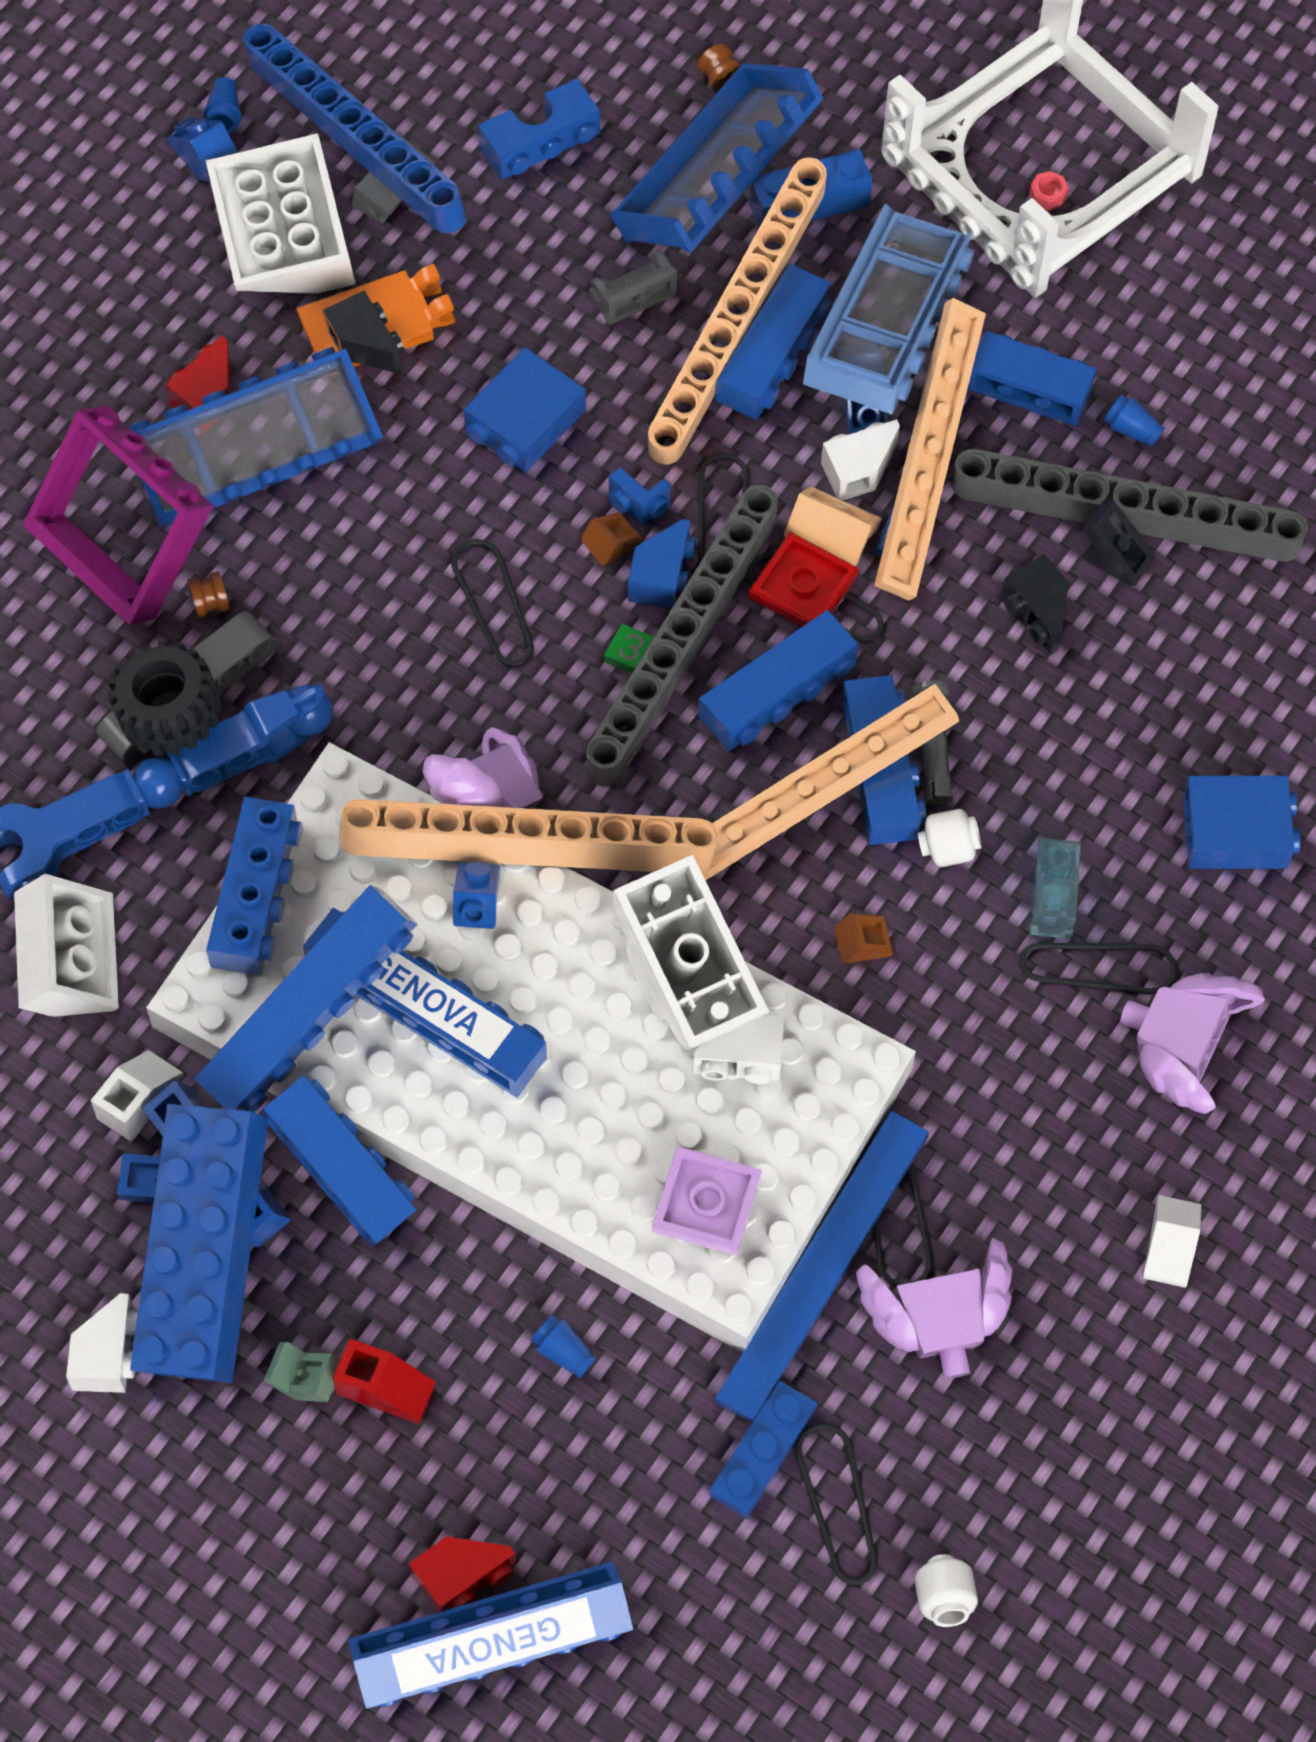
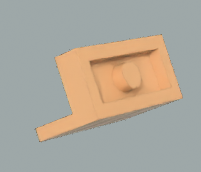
(832, 524)

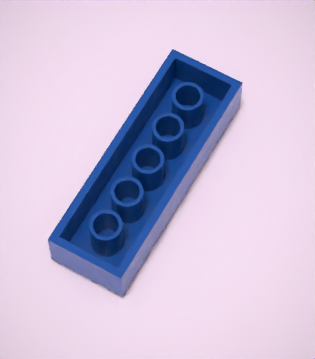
(199, 1243)

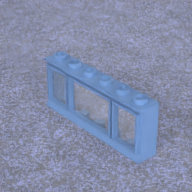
(888, 311)

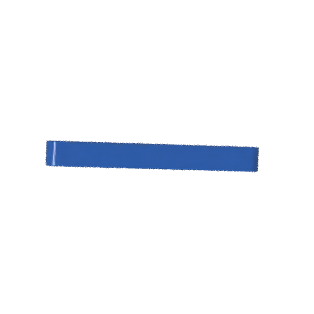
(355, 128)

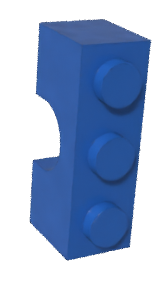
(516, 146)

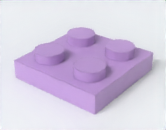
(706, 1200)

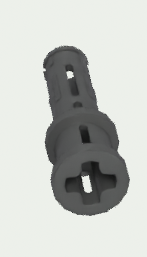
(936, 756)

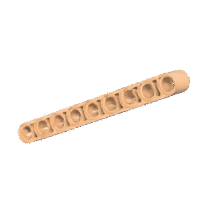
(742, 293)
(524, 836)

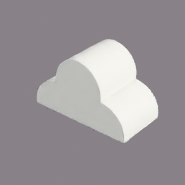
(686, 954)

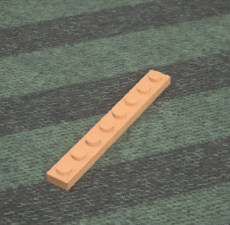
(930, 449)
(830, 776)

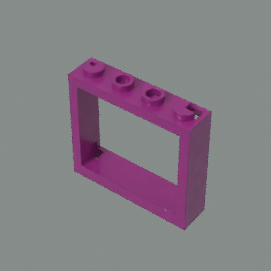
(80, 553)

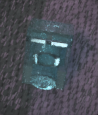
(1055, 888)

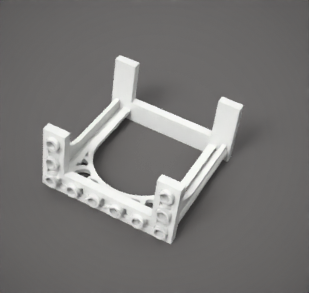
(1041, 240)

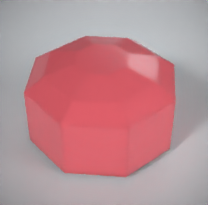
(1049, 190)

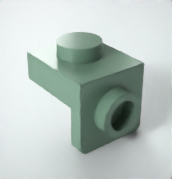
(302, 1374)

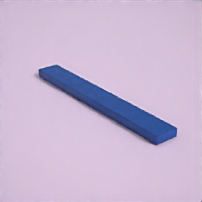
(821, 1267)

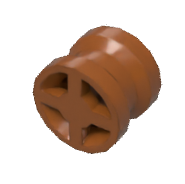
(718, 65)
(208, 594)

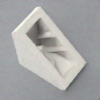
(1172, 1241)

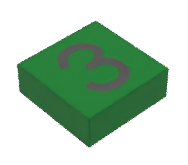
(627, 648)

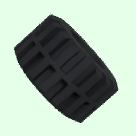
(156, 673)

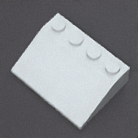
(280, 219)

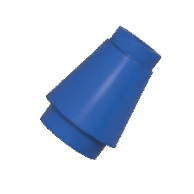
(224, 104)
(1133, 421)
(563, 1346)

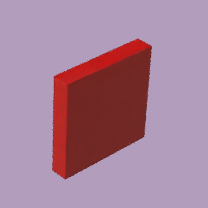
(802, 581)

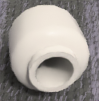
(950, 838)
(946, 1590)

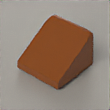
(610, 537)
(862, 938)

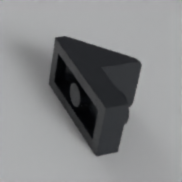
(1116, 544)

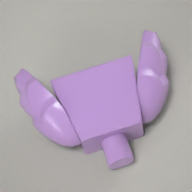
(496, 779)
(1183, 1031)
(941, 1312)

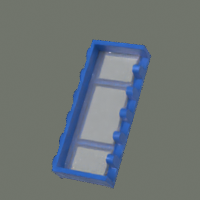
(717, 156)
(263, 431)

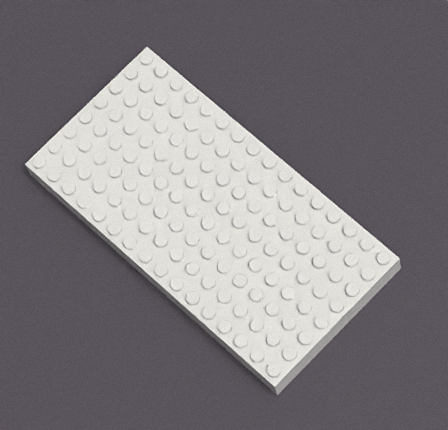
(603, 1115)

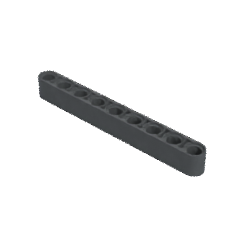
(1147, 499)
(677, 649)

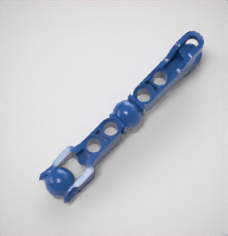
(258, 734)

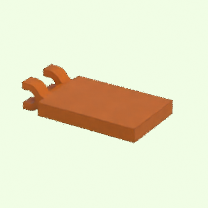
(401, 301)

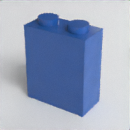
(524, 410)
(1240, 822)

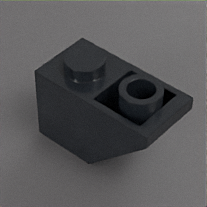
(361, 330)
(1039, 599)

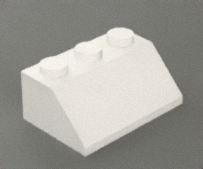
(65, 948)

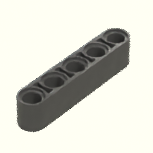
(229, 654)

